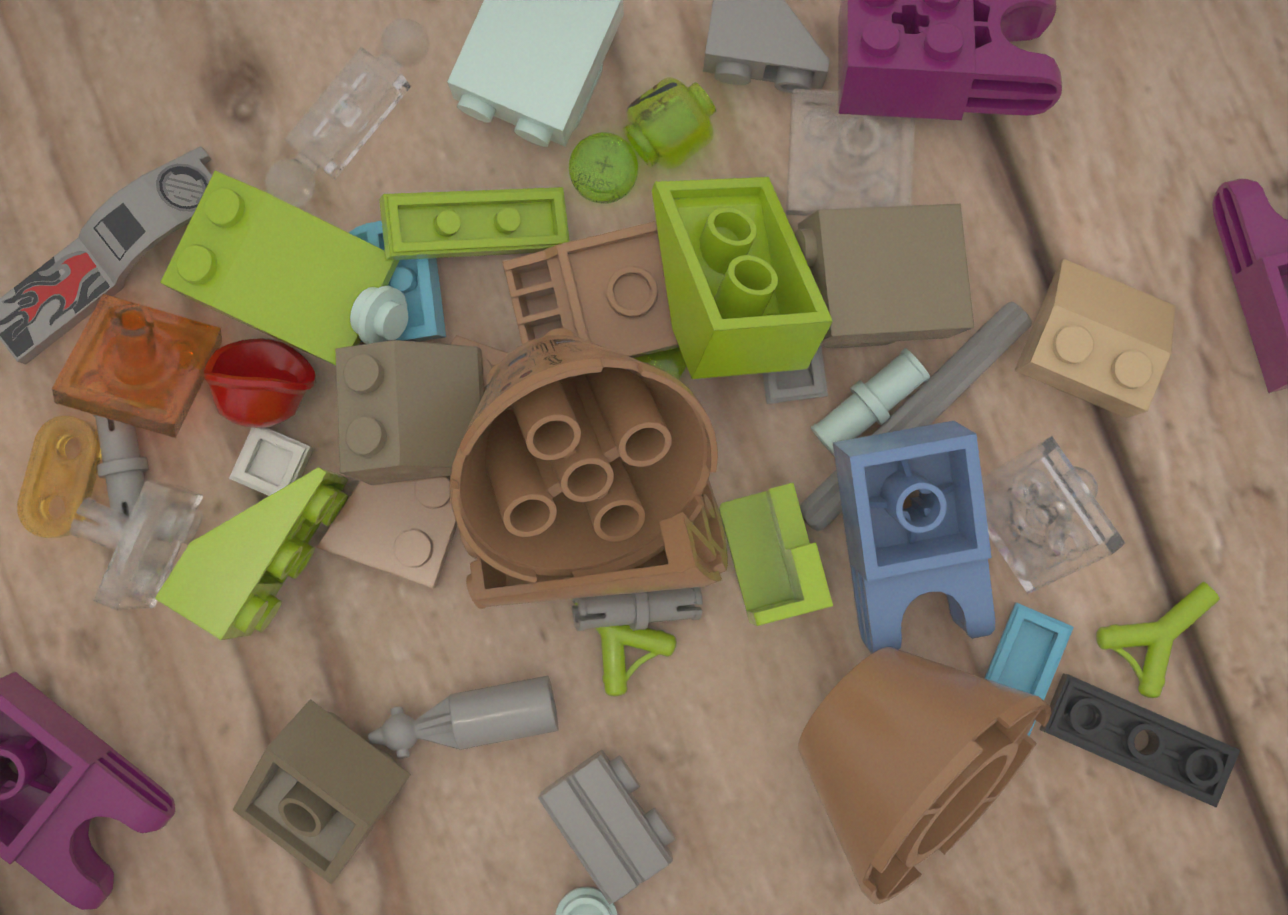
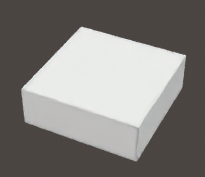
(270, 461)

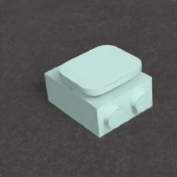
(535, 63)

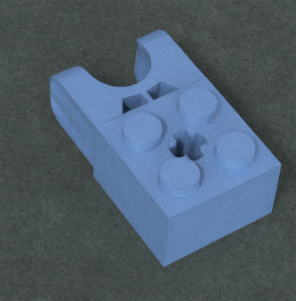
(918, 549)

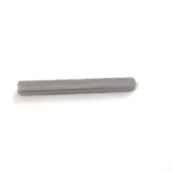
(932, 398)

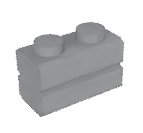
(608, 826)

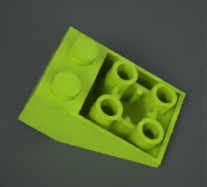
(235, 570)

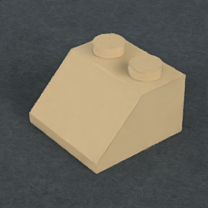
(1099, 340)

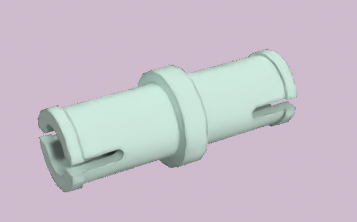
(871, 400)

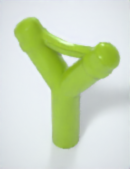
(1158, 638)
(613, 653)

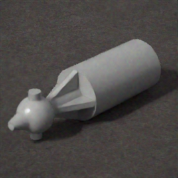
(475, 718)

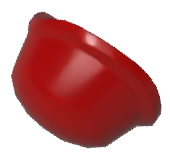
(258, 381)

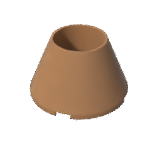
(912, 760)

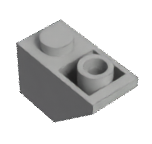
(763, 44)

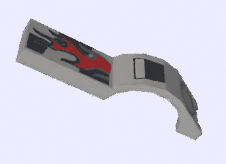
(102, 256)

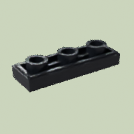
(1109, 727)

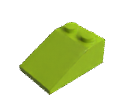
(275, 267)
(736, 278)

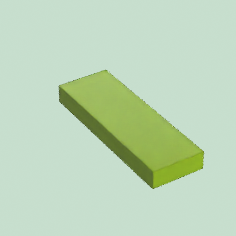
(472, 222)

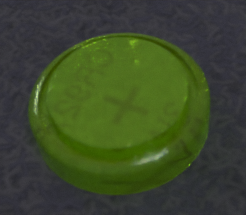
(603, 167)

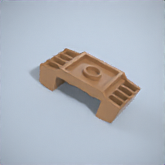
(598, 288)

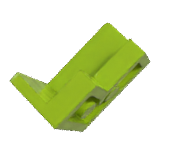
(773, 557)

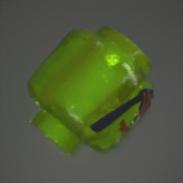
(670, 123)

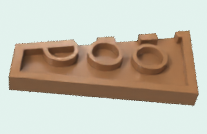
(404, 523)

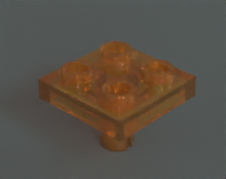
(137, 365)

